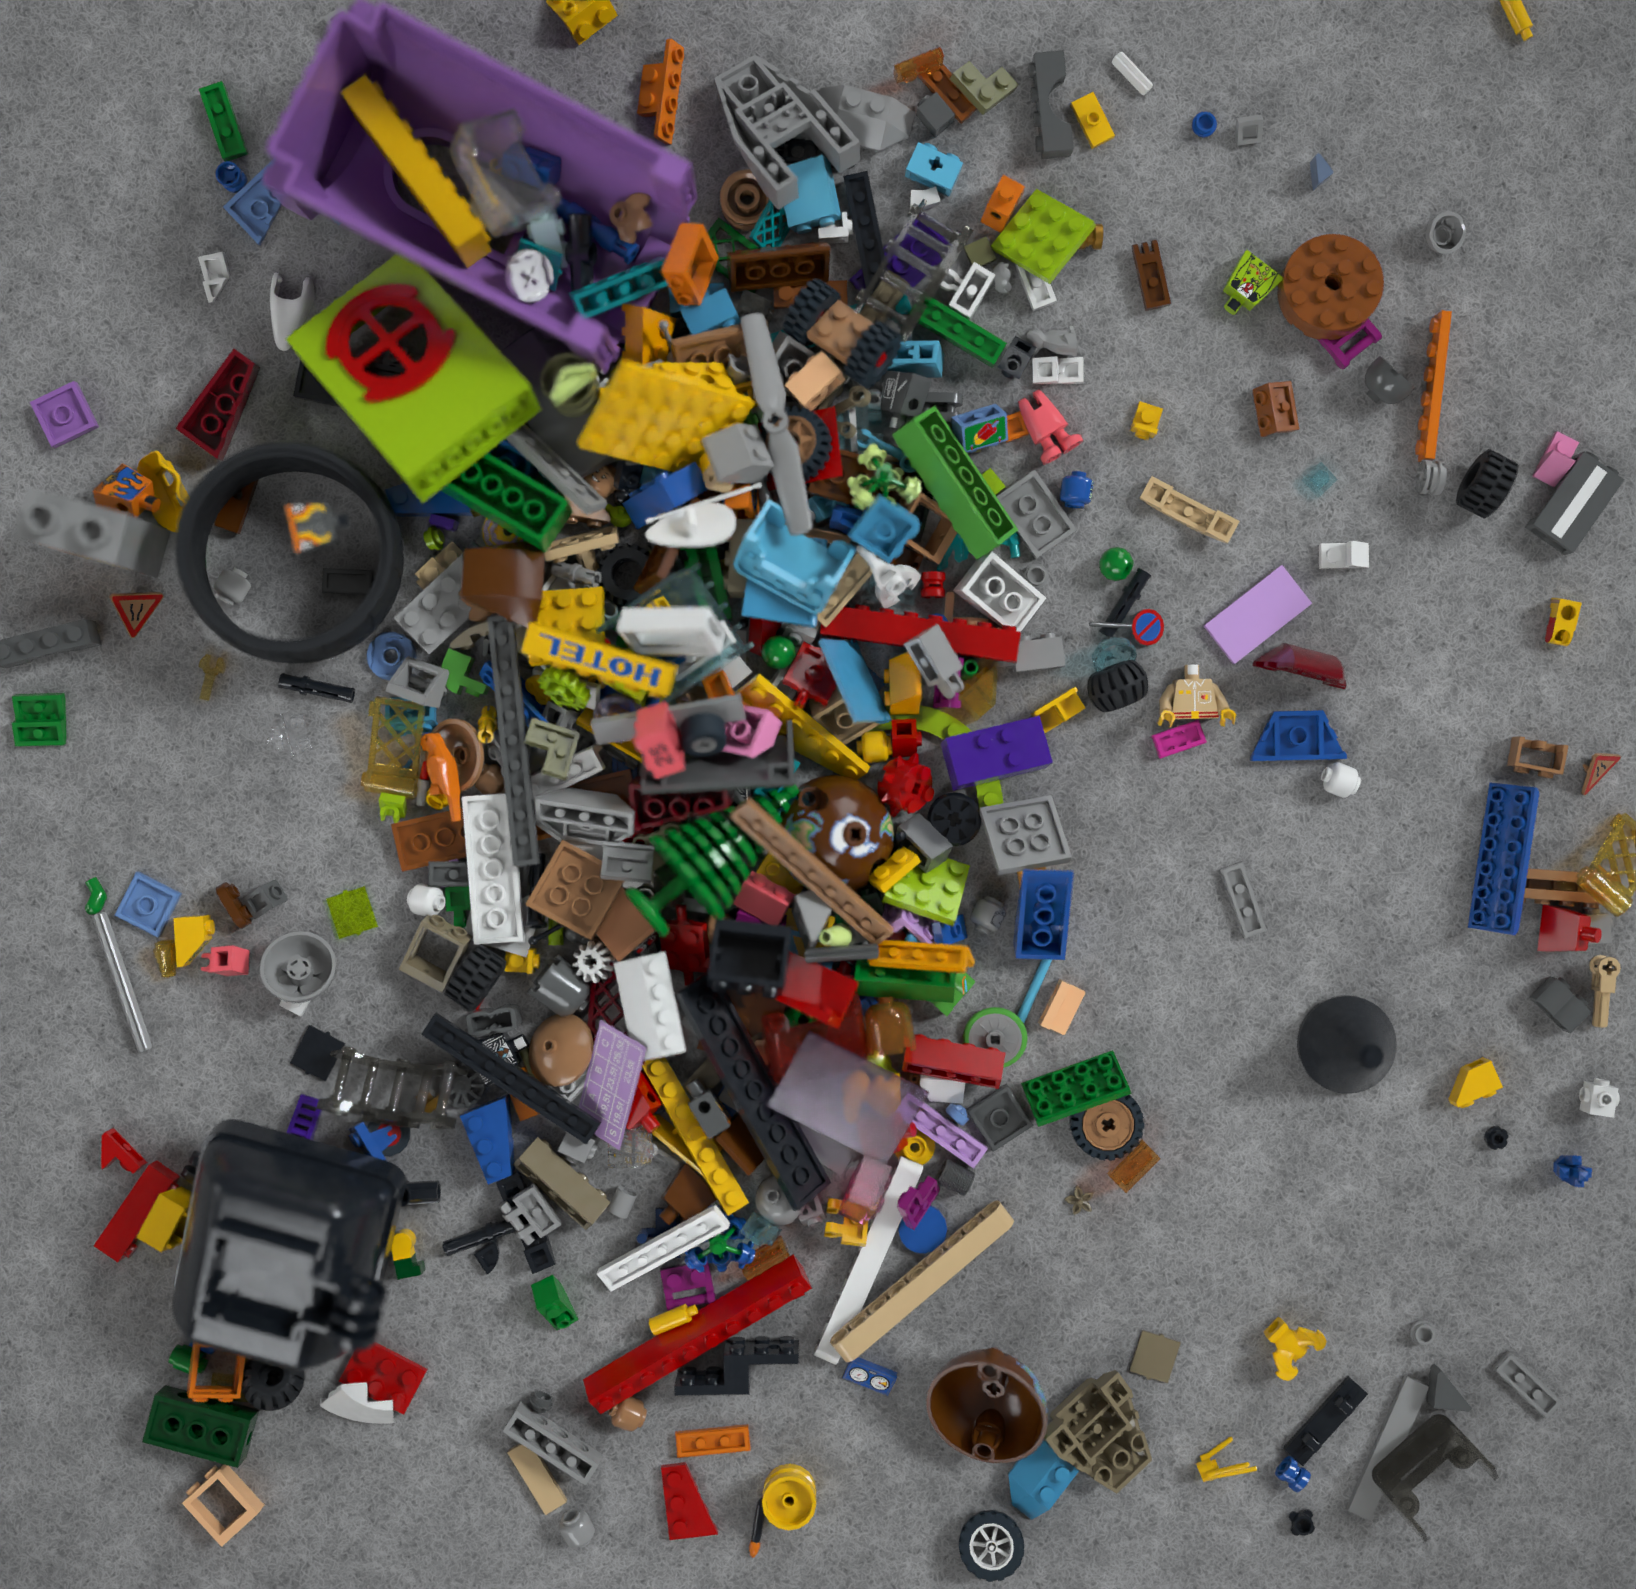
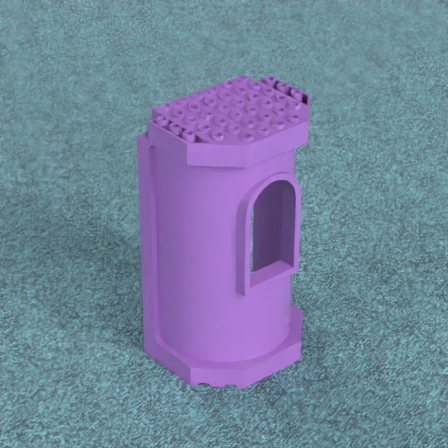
(436, 84)

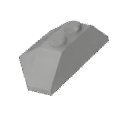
(872, 117)
(585, 815)

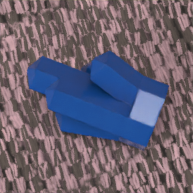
(844, 518)
(1571, 1170)

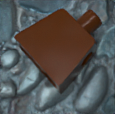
(686, 1196)

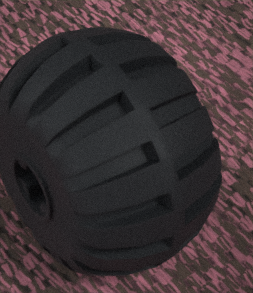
(1117, 686)
(270, 1397)

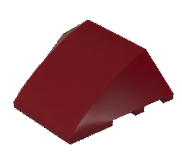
(1304, 663)

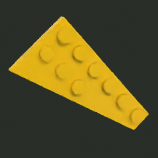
(808, 735)

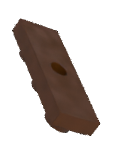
(235, 510)

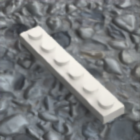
(663, 1248)

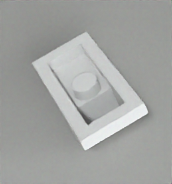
(1344, 555)

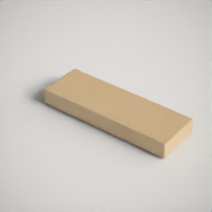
(537, 1478)

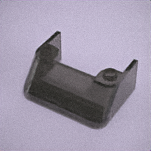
(1419, 1457)

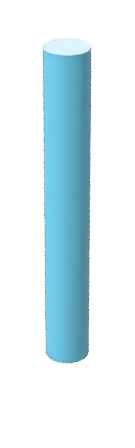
(1033, 989)

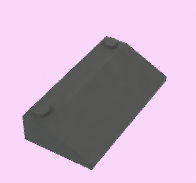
(557, 431)
(728, 770)

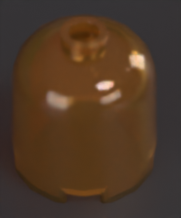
(889, 1027)

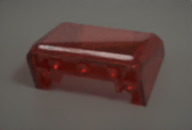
(783, 1041)

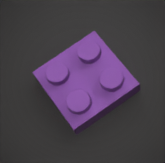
(64, 414)

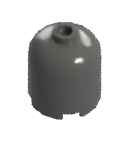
(561, 988)

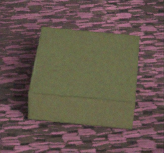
(980, 252)

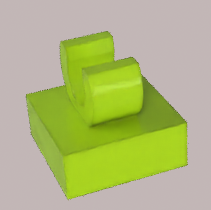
(393, 806)

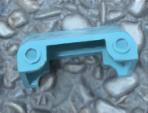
(791, 564)

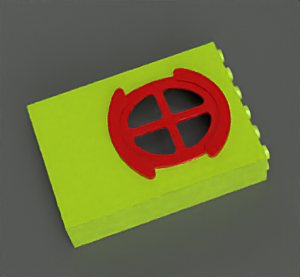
(441, 408)

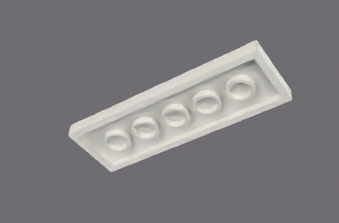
(491, 873)

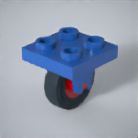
(379, 1139)

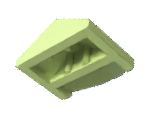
(571, 381)

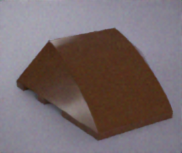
(505, 580)

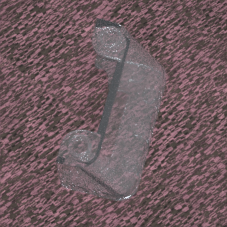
(501, 173)

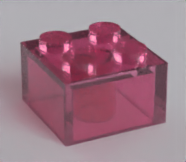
(865, 1190)

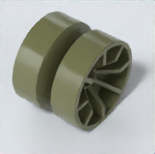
(579, 403)

